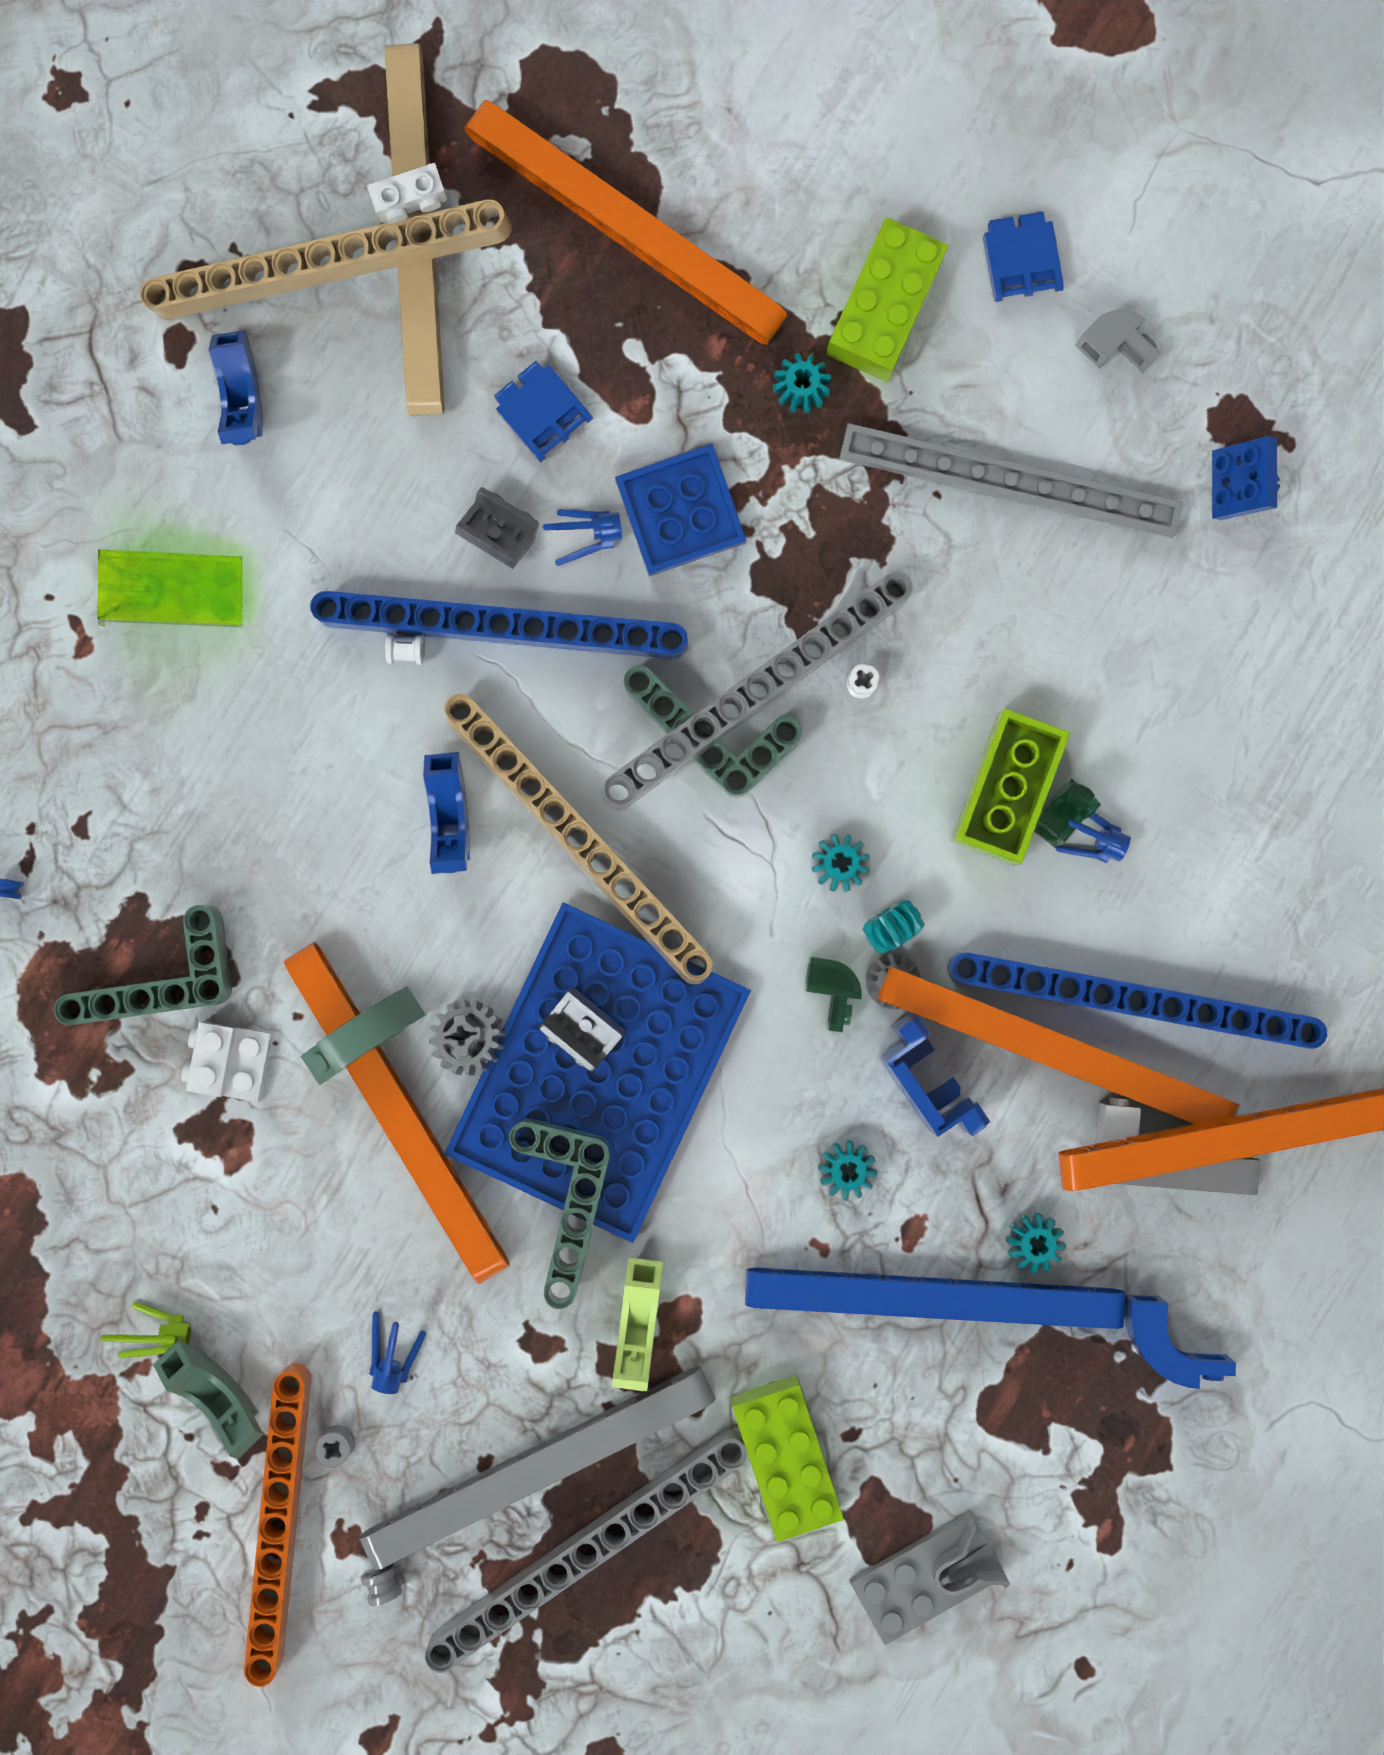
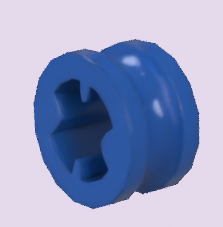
(10, 888)

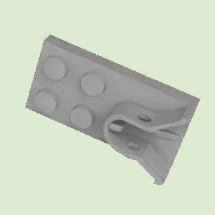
(928, 1578)

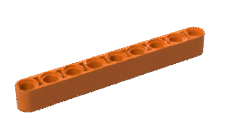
(274, 1540)

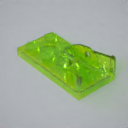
(169, 588)

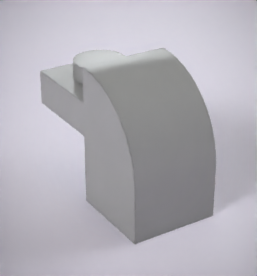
(1116, 332)

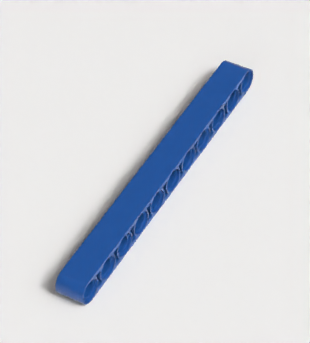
(485, 616)
(1152, 1001)
(935, 1298)

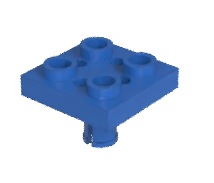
(1252, 480)

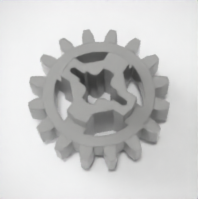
(459, 1025)

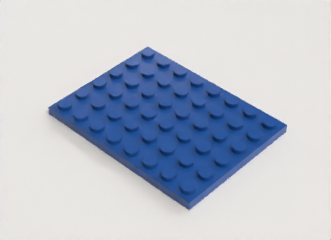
(634, 1097)

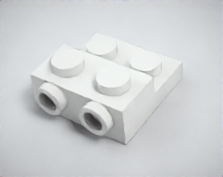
(407, 193)
(227, 1061)

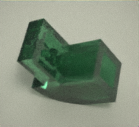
(1070, 803)
(837, 980)

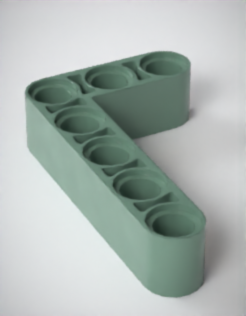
(730, 763)
(161, 991)
(575, 1201)

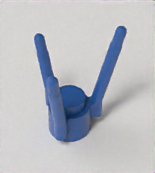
(604, 525)
(1109, 842)
(388, 1374)

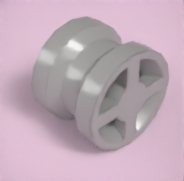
(340, 1440)
(381, 1585)

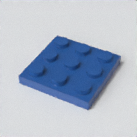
(680, 510)

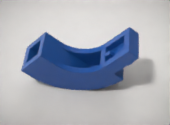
(238, 388)
(448, 813)
(1148, 1332)

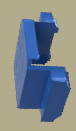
(898, 1062)

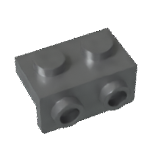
(498, 528)
(582, 1029)

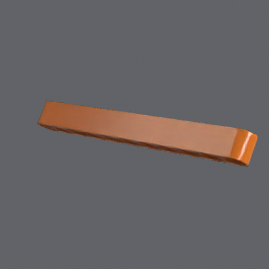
(625, 222)
(1053, 1049)
(401, 1121)
(1221, 1140)

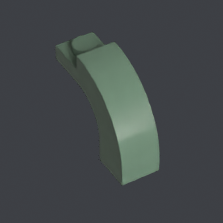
(362, 1034)
(214, 1392)

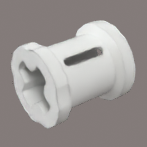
(404, 648)
(863, 670)

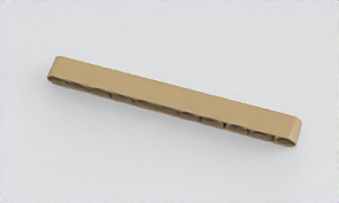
(341, 264)
(419, 279)
(572, 822)

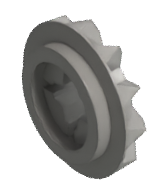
(877, 974)

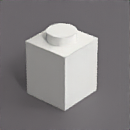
(1117, 1120)

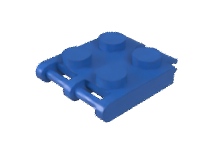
(1022, 256)
(540, 409)

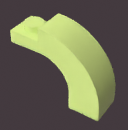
(637, 1324)

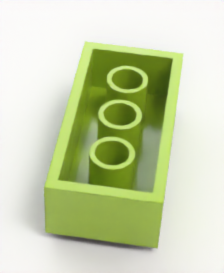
(886, 299)
(1010, 787)
(786, 1458)

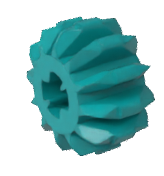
(802, 370)
(845, 852)
(893, 926)
(859, 1166)
(1048, 1237)

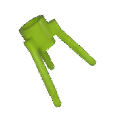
(166, 1337)

